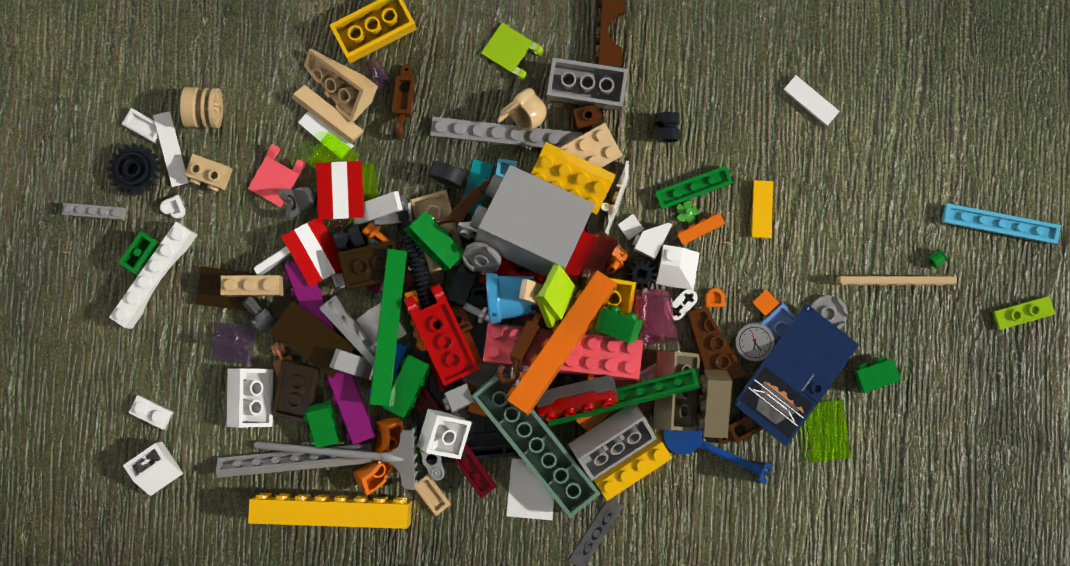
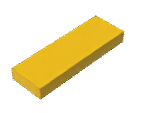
(762, 209)

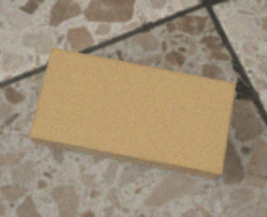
(432, 495)

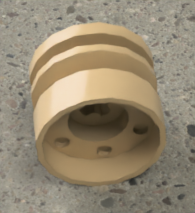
(201, 107)

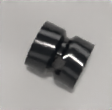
(667, 127)
(349, 239)

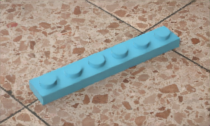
(1001, 224)

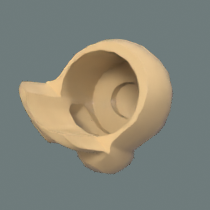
(525, 110)

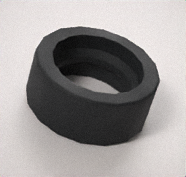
(447, 174)

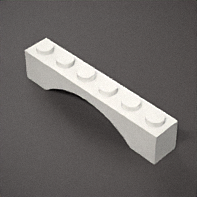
(139, 293)

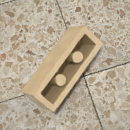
(252, 285)

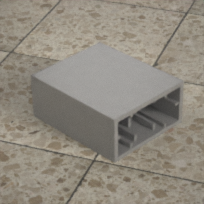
(531, 221)

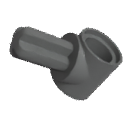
(262, 318)

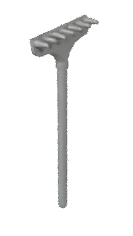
(401, 458)

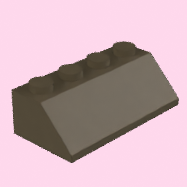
(677, 410)

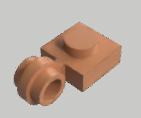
(279, 350)

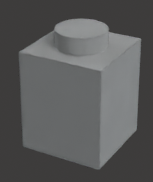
(458, 398)

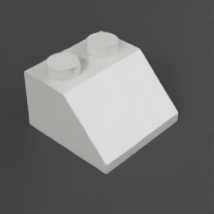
(443, 434)

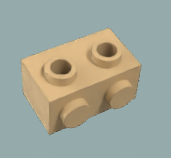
(208, 172)

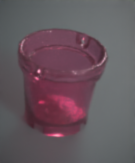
(657, 315)

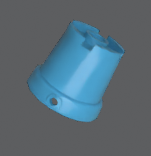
(504, 297)

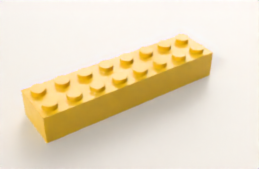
(328, 511)

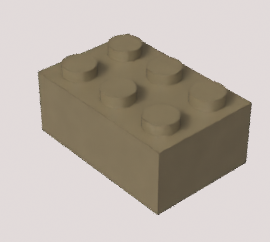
(714, 403)

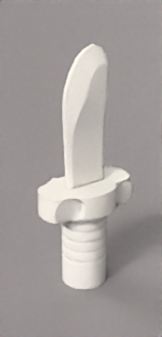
(482, 314)

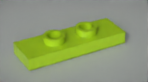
(1023, 313)

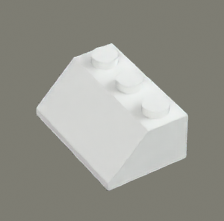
(249, 398)

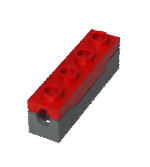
(577, 397)

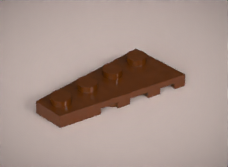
(712, 345)

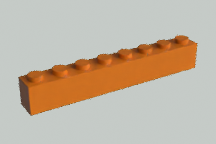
(562, 342)

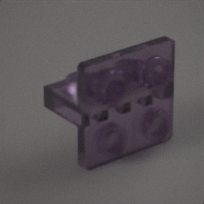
(233, 343)

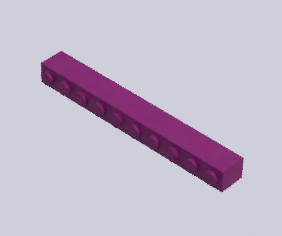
(344, 385)

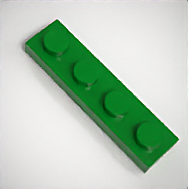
(693, 187)

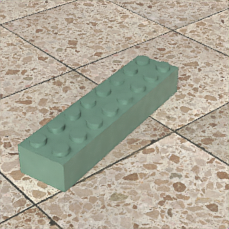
(537, 447)

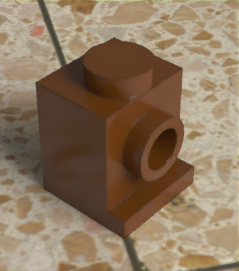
(465, 325)

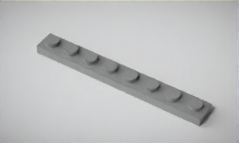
(498, 133)
(285, 462)

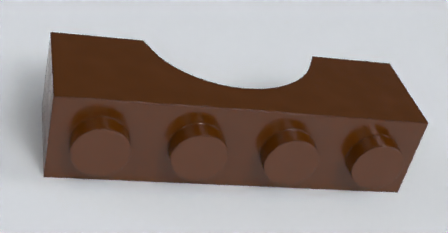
(609, 52)

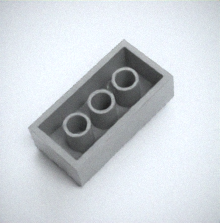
(587, 84)
(612, 441)

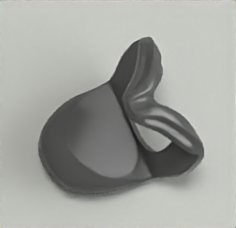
(303, 197)

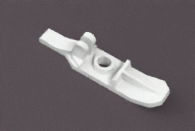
(612, 209)

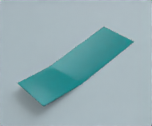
(478, 173)

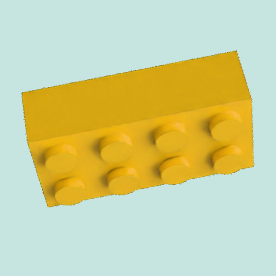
(372, 28)
(573, 174)

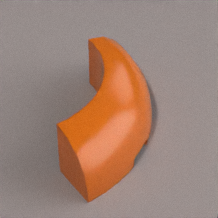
(374, 474)

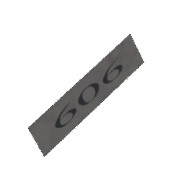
(596, 533)

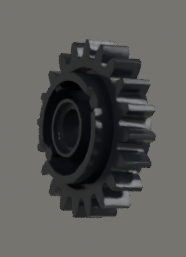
(122, 168)

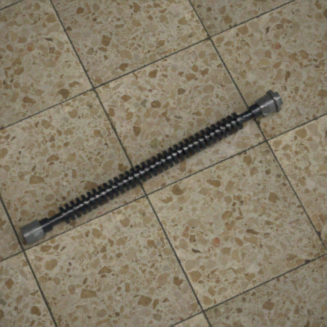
(404, 216)

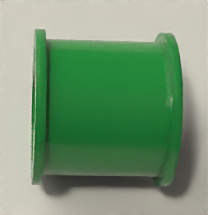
(937, 258)

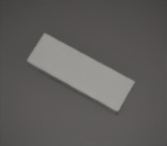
(351, 364)

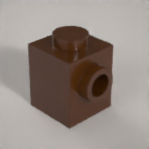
(587, 117)

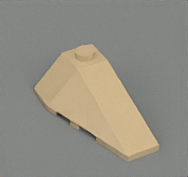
(345, 86)

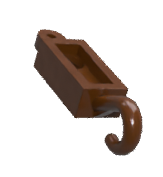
(403, 101)
(465, 205)
(521, 348)
(750, 429)

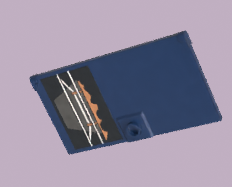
(795, 374)

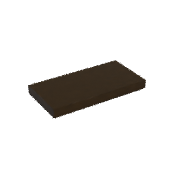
(310, 337)

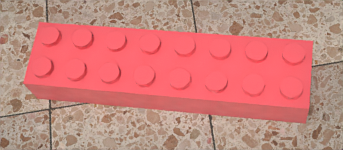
(592, 357)

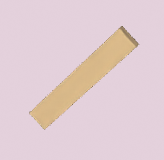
(896, 280)

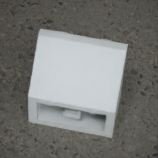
(153, 468)

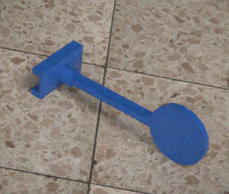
(688, 441)

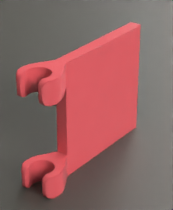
(274, 177)

